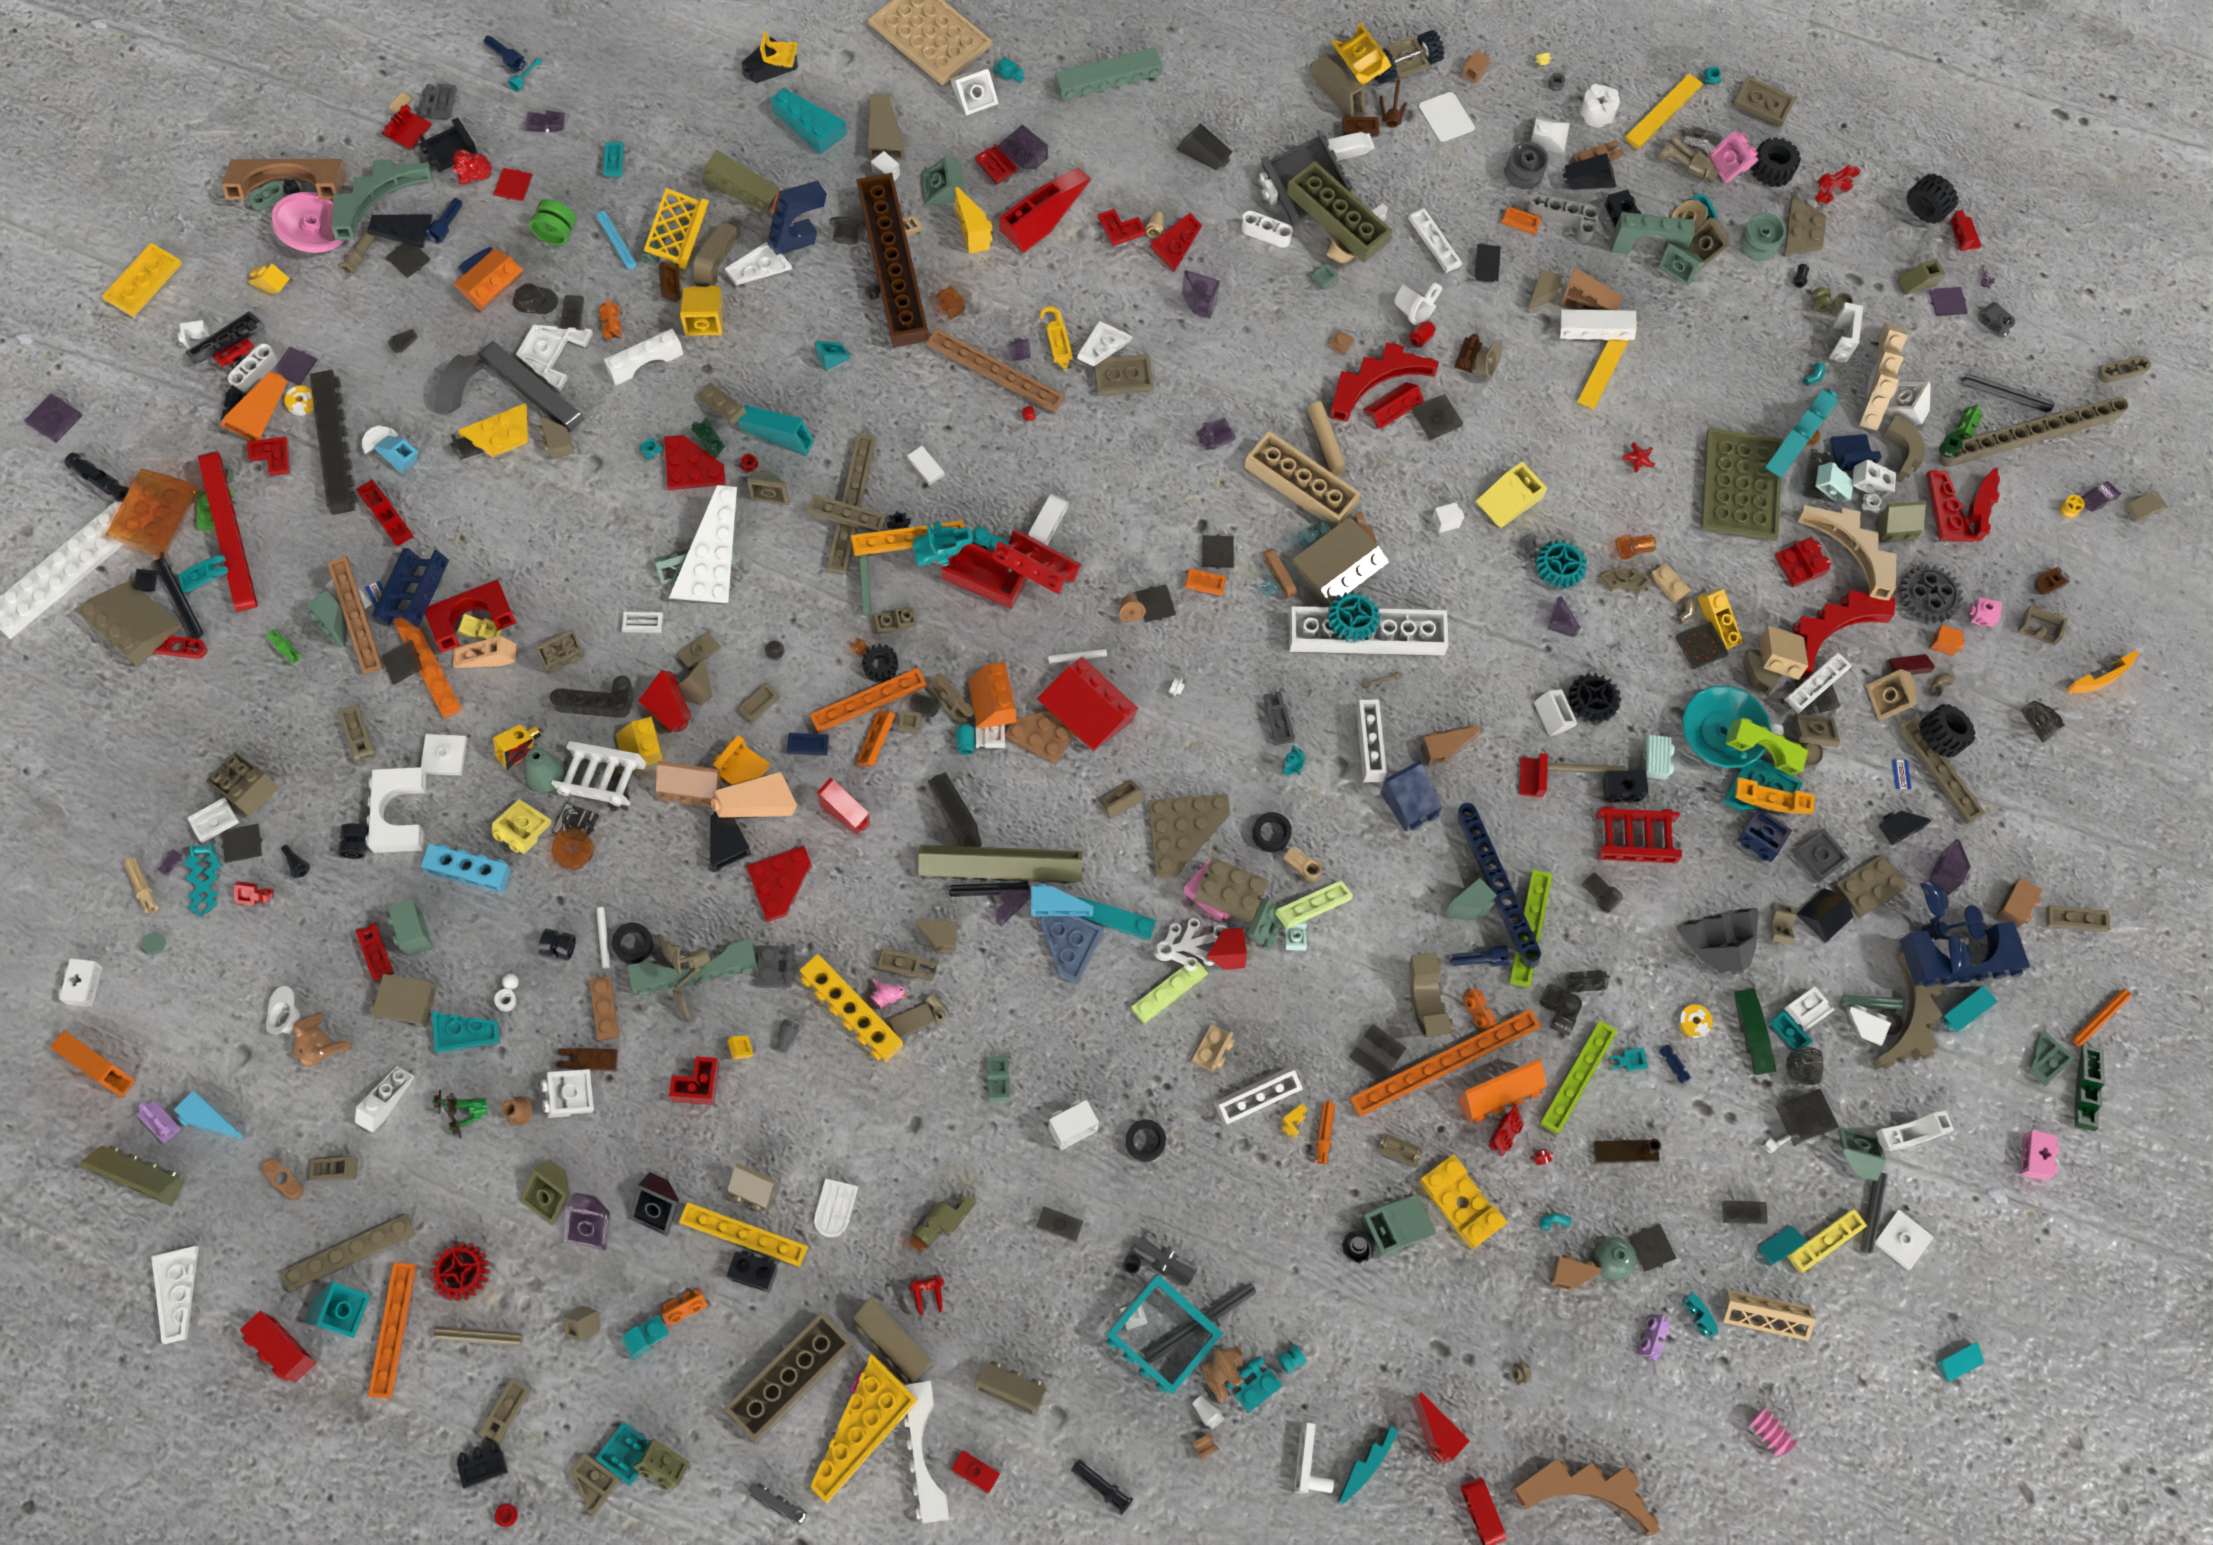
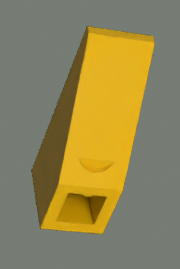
(1718, 612)

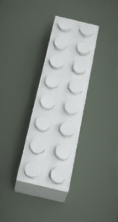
(1398, 633)

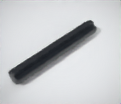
(985, 889)

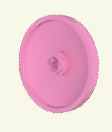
(305, 222)

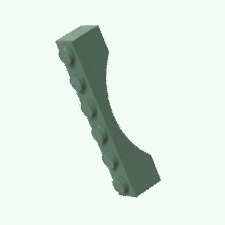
(735, 959)

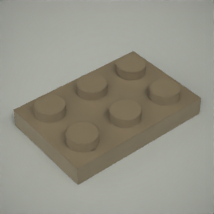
(1764, 101)
(1124, 375)
(1871, 886)

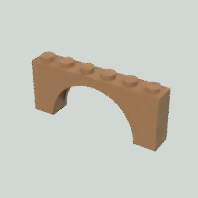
(247, 174)

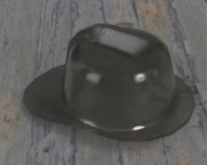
(534, 299)

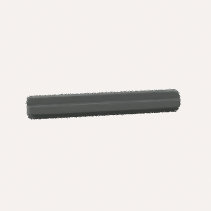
(1873, 1214)

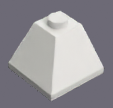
(974, 91)
(1550, 134)
(1910, 401)

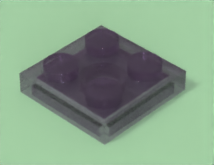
(53, 418)

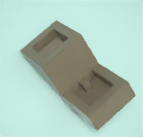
(2146, 505)
(1781, 923)

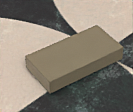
(758, 703)
(912, 1020)

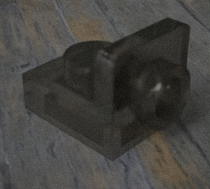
(464, 447)

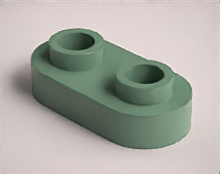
(267, 195)

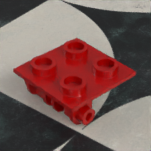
(406, 127)
(1509, 1126)

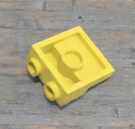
(520, 826)

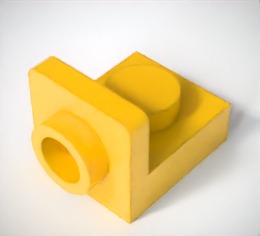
(1294, 1117)

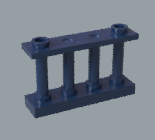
(399, 581)

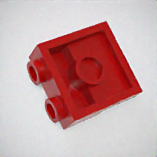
(1803, 562)

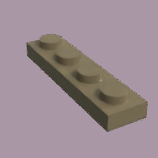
(846, 514)

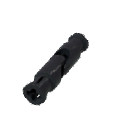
(96, 476)

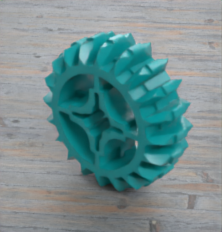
(1551, 567)
(1338, 614)

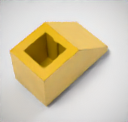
(268, 278)

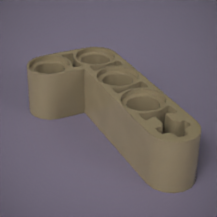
(713, 253)

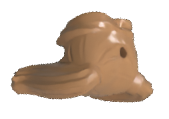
(312, 1043)
(1223, 1368)

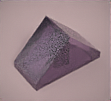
(1563, 619)

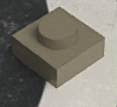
(910, 722)

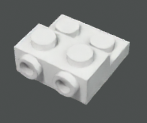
(567, 1093)

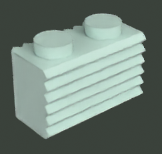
(1834, 482)
(1657, 757)

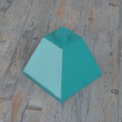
(338, 1309)

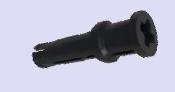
(1110, 1492)

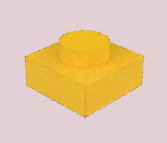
(740, 1047)

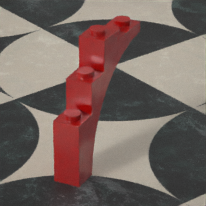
(1374, 371)
(1853, 609)

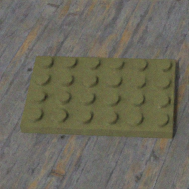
(1737, 488)

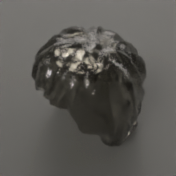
(1805, 1065)

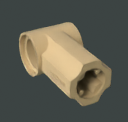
(1302, 863)

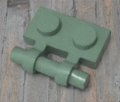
(1262, 921)

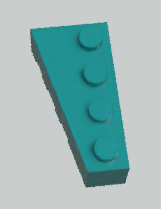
(808, 120)

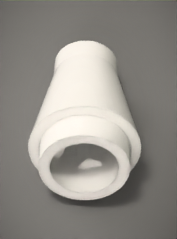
(1208, 1413)

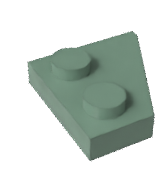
(2049, 1059)

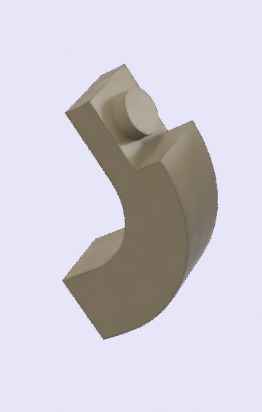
(1910, 443)

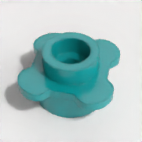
(1712, 75)
(650, 443)

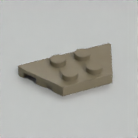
(1804, 228)

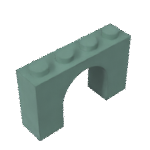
(1634, 226)

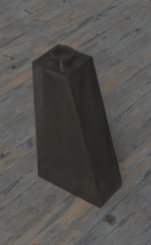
(954, 811)

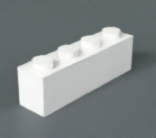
(1598, 324)
(1371, 741)
(1258, 1095)

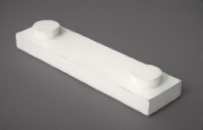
(1435, 240)
(1818, 682)

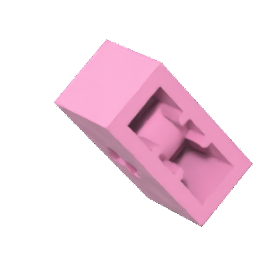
(2039, 1155)

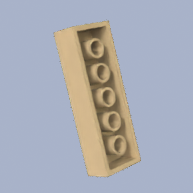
(1302, 480)

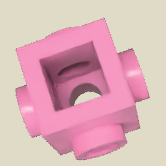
(1985, 612)

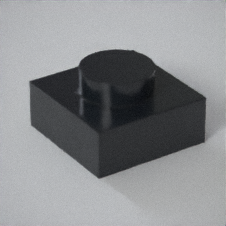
(145, 580)

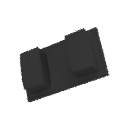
(1487, 263)

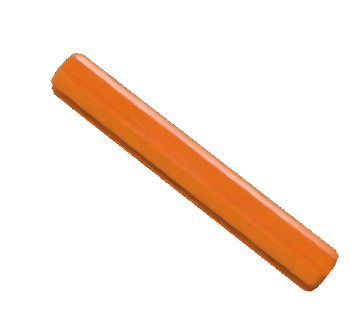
(2101, 1017)

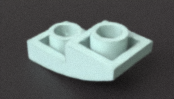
(1296, 937)

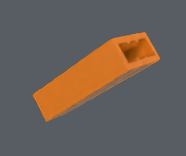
(255, 409)
(92, 1064)

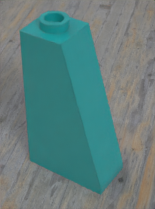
(777, 428)

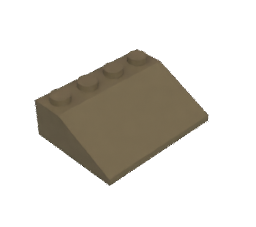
(1339, 561)
(129, 621)

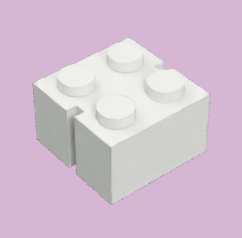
(1073, 1124)

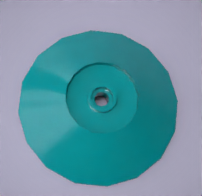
(1714, 711)

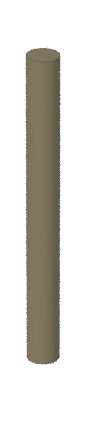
(1584, 768)

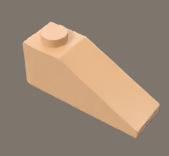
(485, 653)

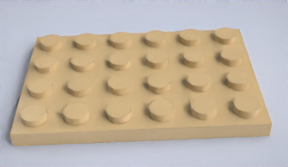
(931, 35)

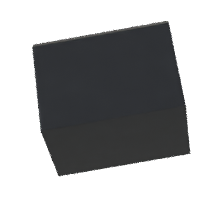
(1826, 913)

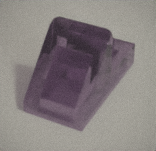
(1015, 900)

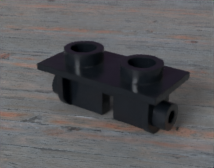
(232, 398)

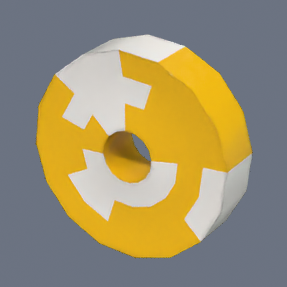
(294, 395)
(1689, 1027)

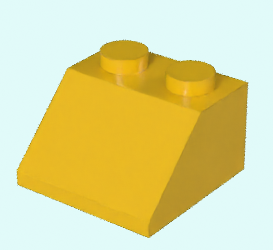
(641, 738)

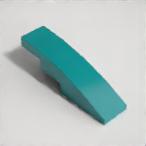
(1363, 1471)

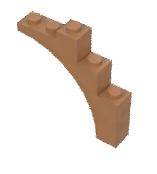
(1588, 1481)

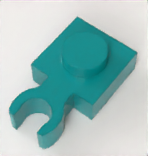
(1632, 1060)

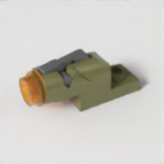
(938, 1219)

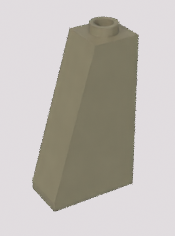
(1339, 86)
(883, 129)

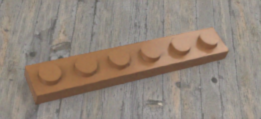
(355, 615)

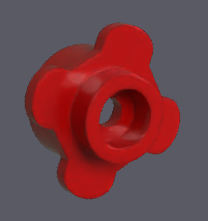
(1542, 1156)

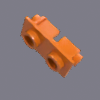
(610, 312)
(1475, 1003)
(692, 1303)

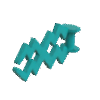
(201, 887)

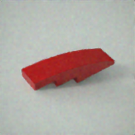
(384, 512)

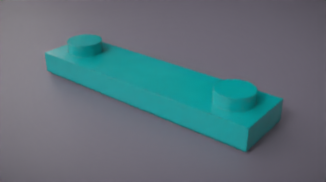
(1120, 920)

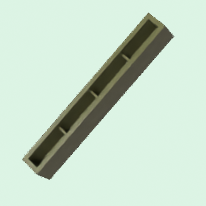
(1000, 863)

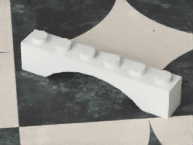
(932, 1500)

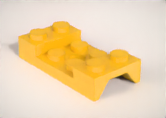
(1365, 63)
(1451, 1182)

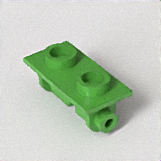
(1970, 416)

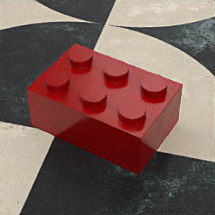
(277, 1347)

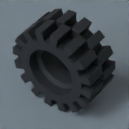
(874, 653)

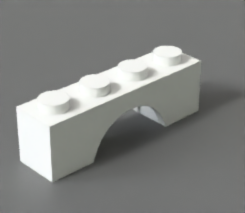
(660, 347)

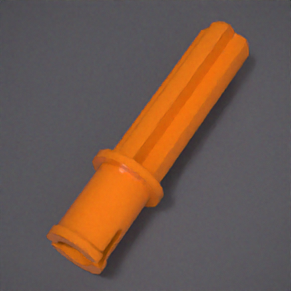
(1324, 1137)

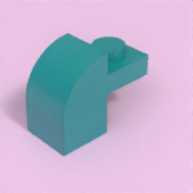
(642, 1338)

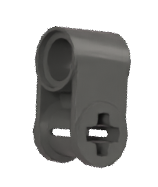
(1996, 317)

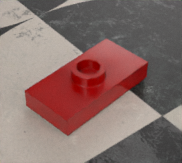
(975, 1471)

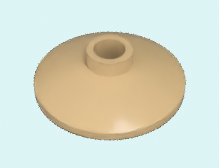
(1691, 209)

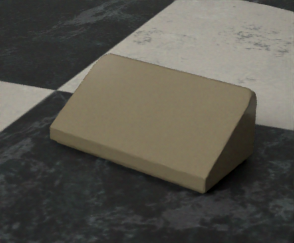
(1121, 799)

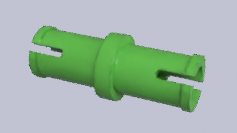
(283, 646)

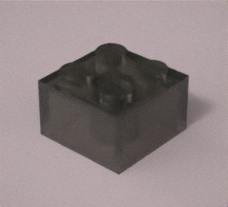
(1807, 1117)

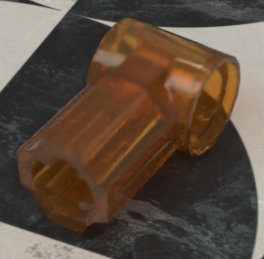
(1630, 546)

